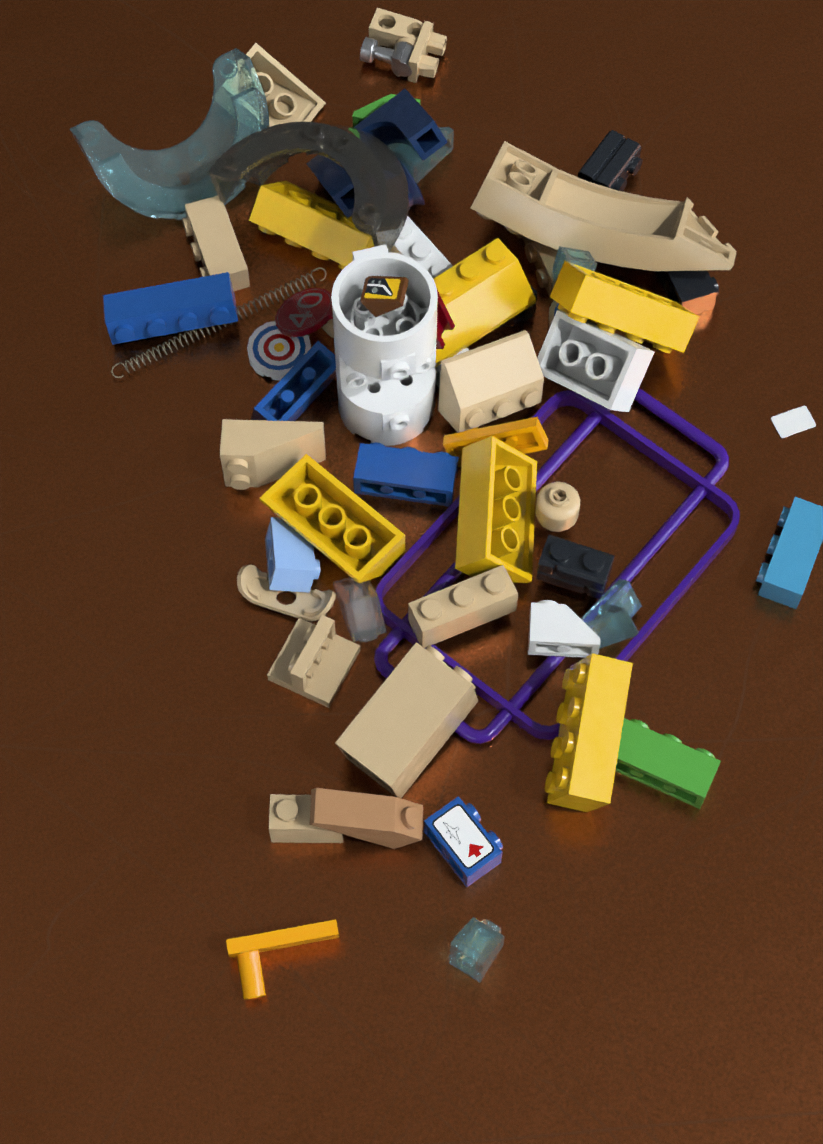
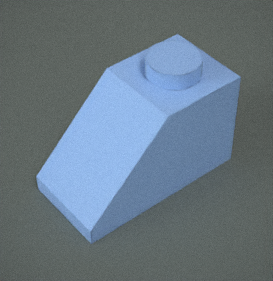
(289, 559)

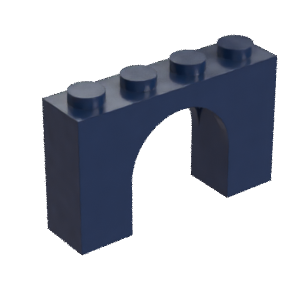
(394, 122)

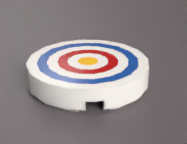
(274, 353)

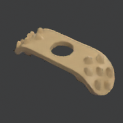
(308, 606)

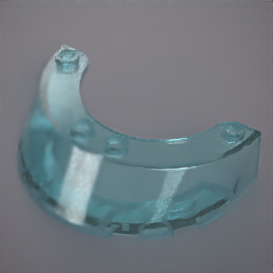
(167, 179)

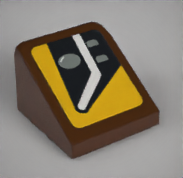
(383, 293)

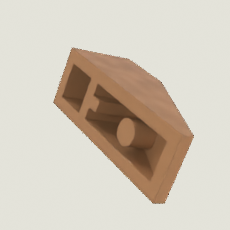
(368, 817)

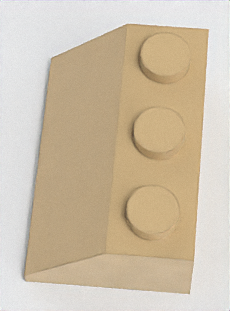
(490, 382)

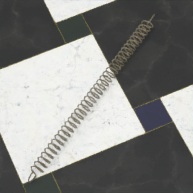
(142, 359)

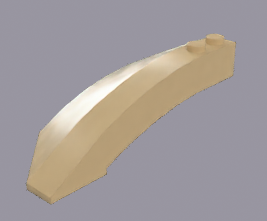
(609, 223)

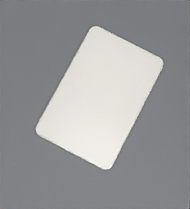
(793, 421)

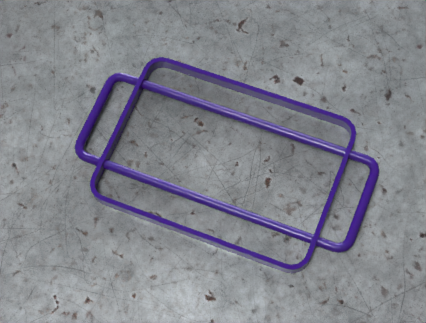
(596, 414)

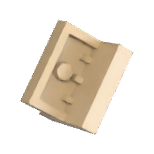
(314, 661)

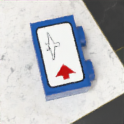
(463, 840)

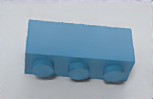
(792, 553)

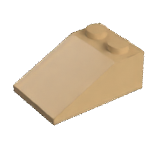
(285, 94)
(265, 450)

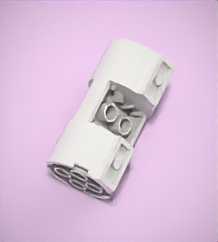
(387, 359)

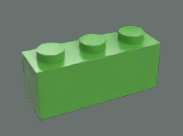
(665, 763)

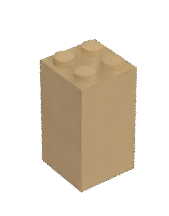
(408, 719)

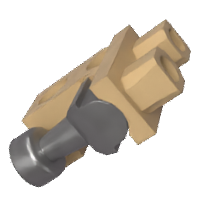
(410, 44)

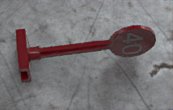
(312, 309)

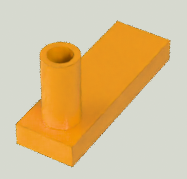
(522, 435)
(248, 949)

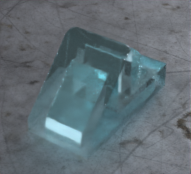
(613, 613)

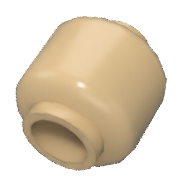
(557, 506)

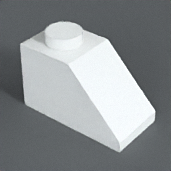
(559, 632)

